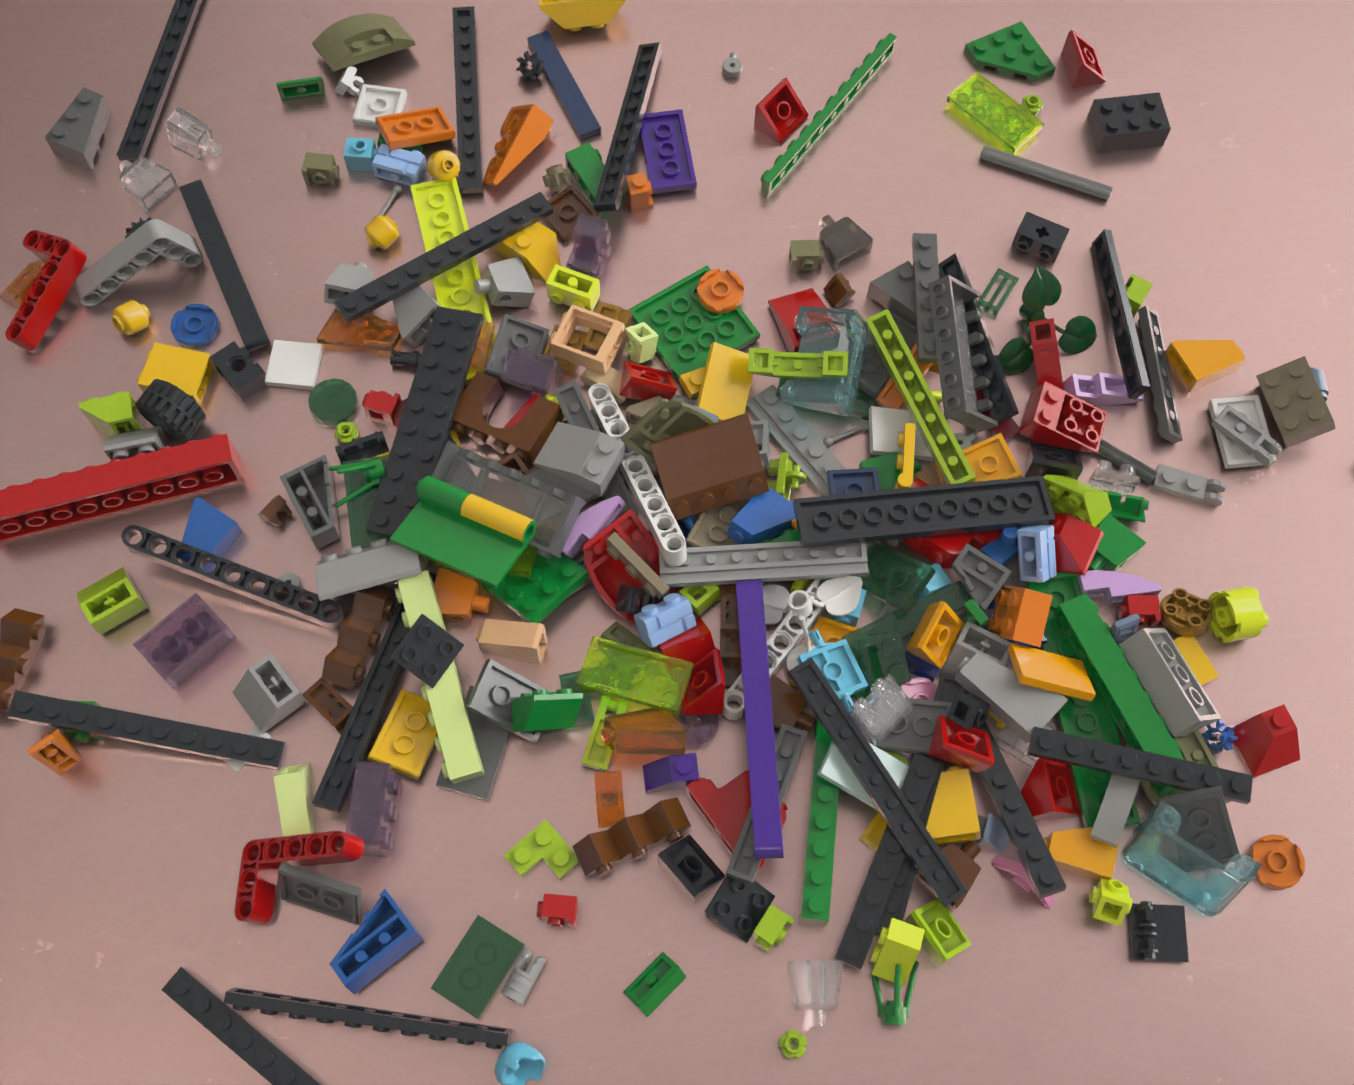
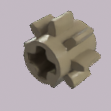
(557, 177)

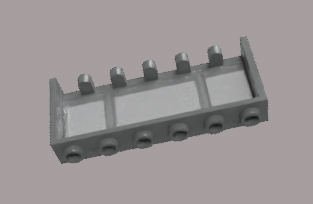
(954, 353)
(548, 505)

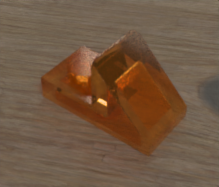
(609, 798)

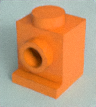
(638, 192)

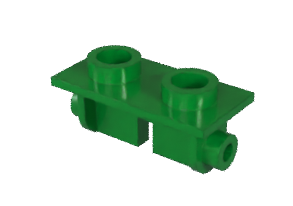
(1131, 509)

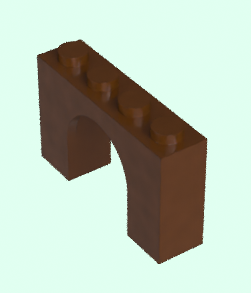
(525, 437)

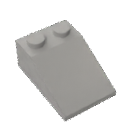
(581, 456)

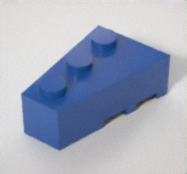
(375, 945)

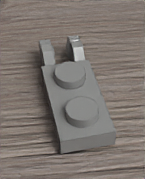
(1246, 434)
(1188, 485)

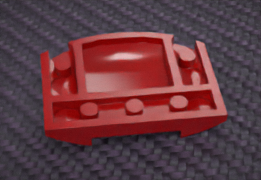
(609, 573)

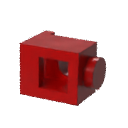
(381, 406)
(1144, 605)
(558, 909)

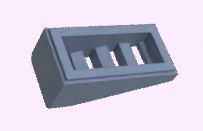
(1125, 628)

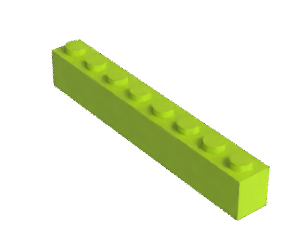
(919, 399)

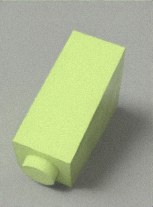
(295, 799)

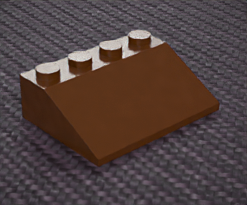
(709, 466)

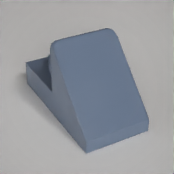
(992, 833)

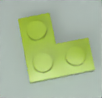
(545, 845)

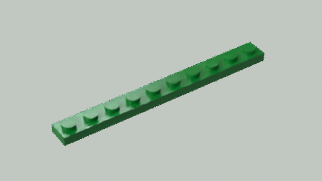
(824, 118)

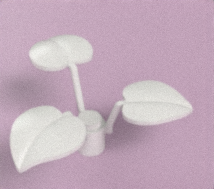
(837, 594)

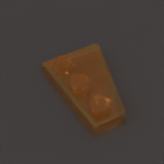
(364, 332)

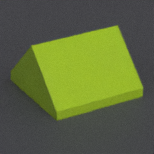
(942, 933)

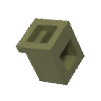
(319, 168)
(805, 255)

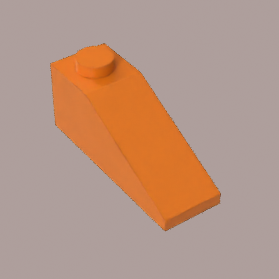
(55, 751)

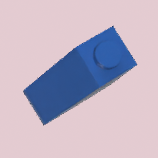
(762, 519)
(209, 531)

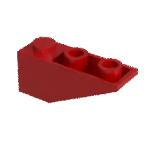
(1046, 352)

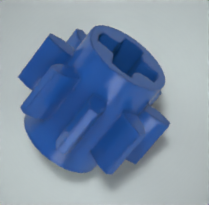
(1224, 741)

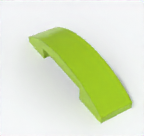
(798, 365)

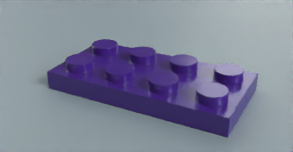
(667, 152)

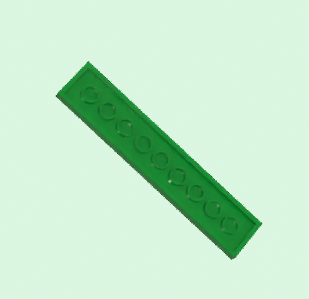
(1077, 715)

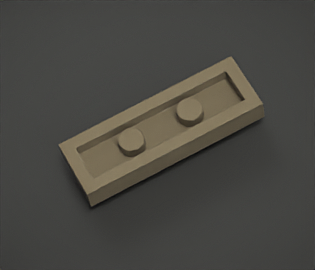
(636, 566)

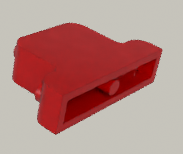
(946, 548)
(726, 807)

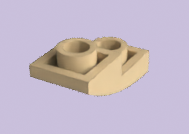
(611, 379)

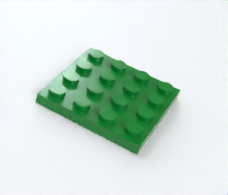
(688, 327)

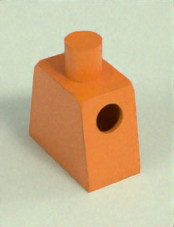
(458, 597)

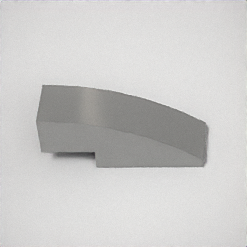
(1114, 810)

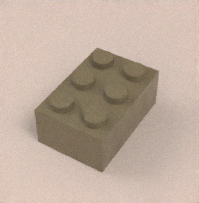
(1296, 402)

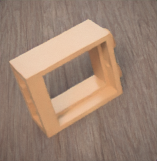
(602, 361)

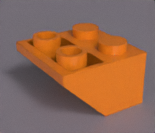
(1020, 615)

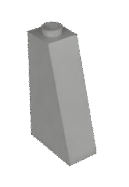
(1013, 703)

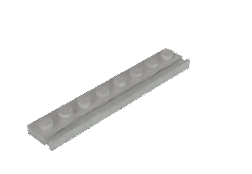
(797, 439)
(764, 562)

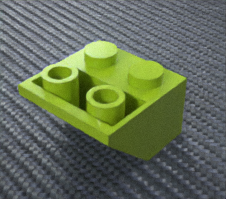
(113, 414)
(1077, 499)
(110, 601)

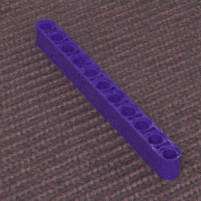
(759, 721)

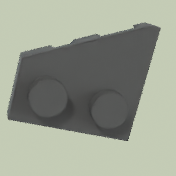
(980, 575)

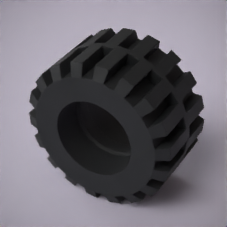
(170, 409)

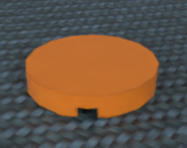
(720, 291)
(1280, 860)

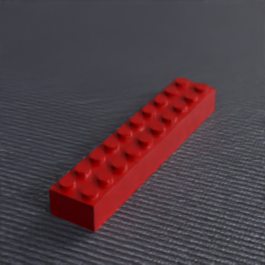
(118, 486)

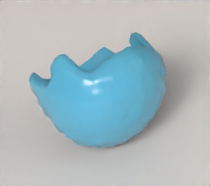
(519, 1064)

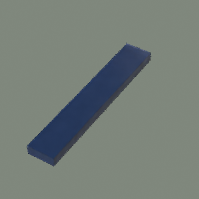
(564, 85)

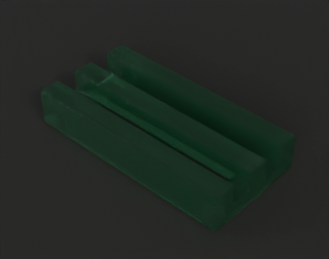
(988, 306)

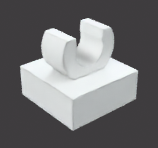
(347, 80)

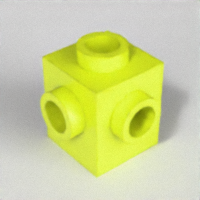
(1110, 901)

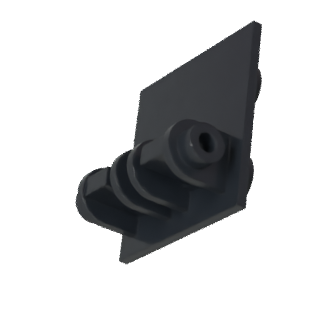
(426, 650)
(739, 906)
(1158, 932)

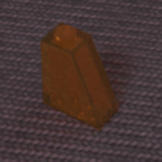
(644, 733)

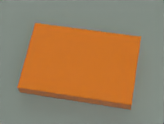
(415, 127)

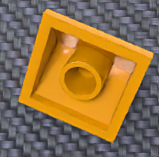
(936, 634)

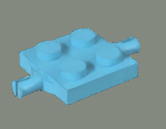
(837, 666)

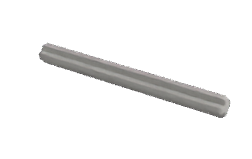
(1046, 172)

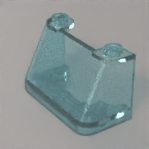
(829, 331)
(1181, 867)

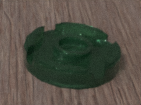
(333, 401)

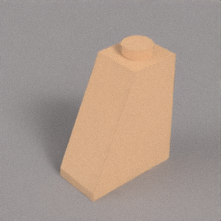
(513, 640)

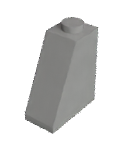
(415, 314)

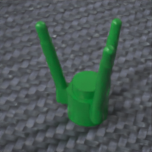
(371, 469)
(894, 1012)

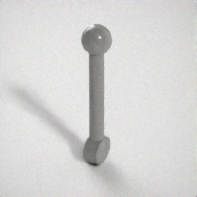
(396, 190)
(864, 427)

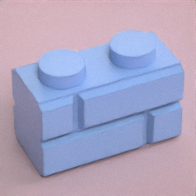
(399, 165)
(1036, 553)
(665, 619)

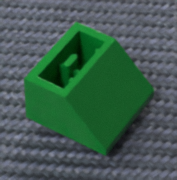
(545, 710)

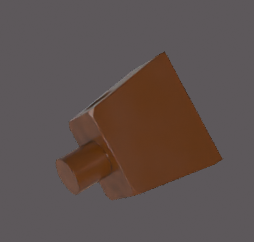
(788, 706)
(963, 865)

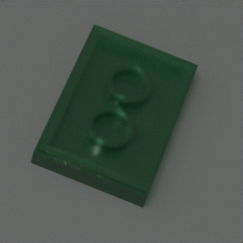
(895, 577)
(478, 967)

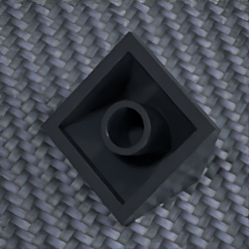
(1050, 460)
(690, 868)

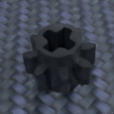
(523, 67)

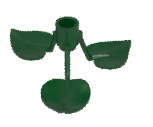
(1041, 291)

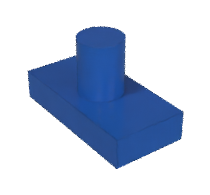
(1004, 548)

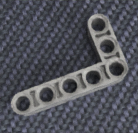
(133, 255)

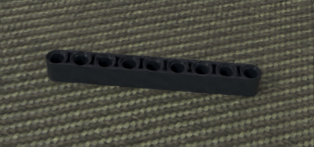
(224, 266)
(224, 568)

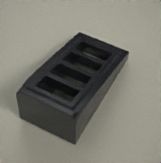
(628, 599)

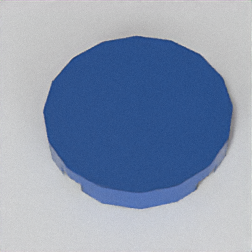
(195, 326)

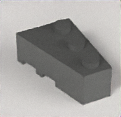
(80, 129)
(896, 291)
(314, 499)

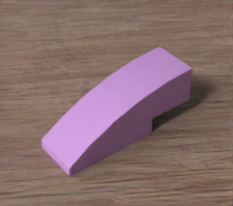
(1099, 390)
(592, 522)
(1115, 586)

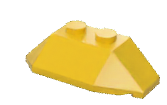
(580, 13)
(536, 249)

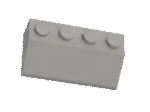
(365, 568)
(1169, 681)

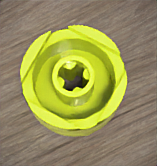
(1237, 614)

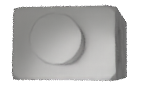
(345, 280)
(506, 284)

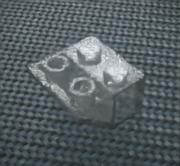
(881, 710)

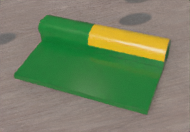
(464, 531)

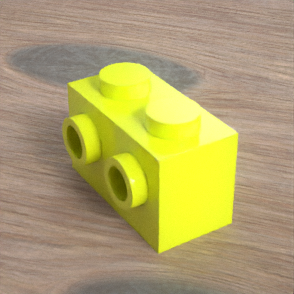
(572, 288)
(898, 945)

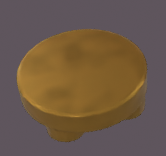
(1186, 613)

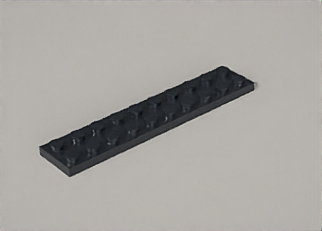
(426, 415)
(922, 511)

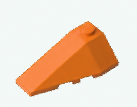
(522, 132)

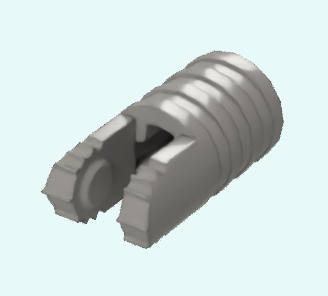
(521, 982)

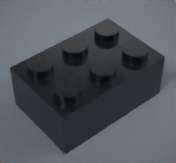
(1128, 122)

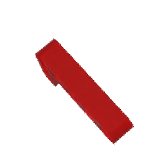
(49, 289)
(264, 856)

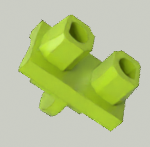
(788, 475)

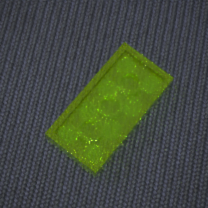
(635, 675)

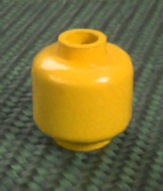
(443, 165)
(382, 232)
(130, 317)

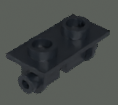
(363, 447)

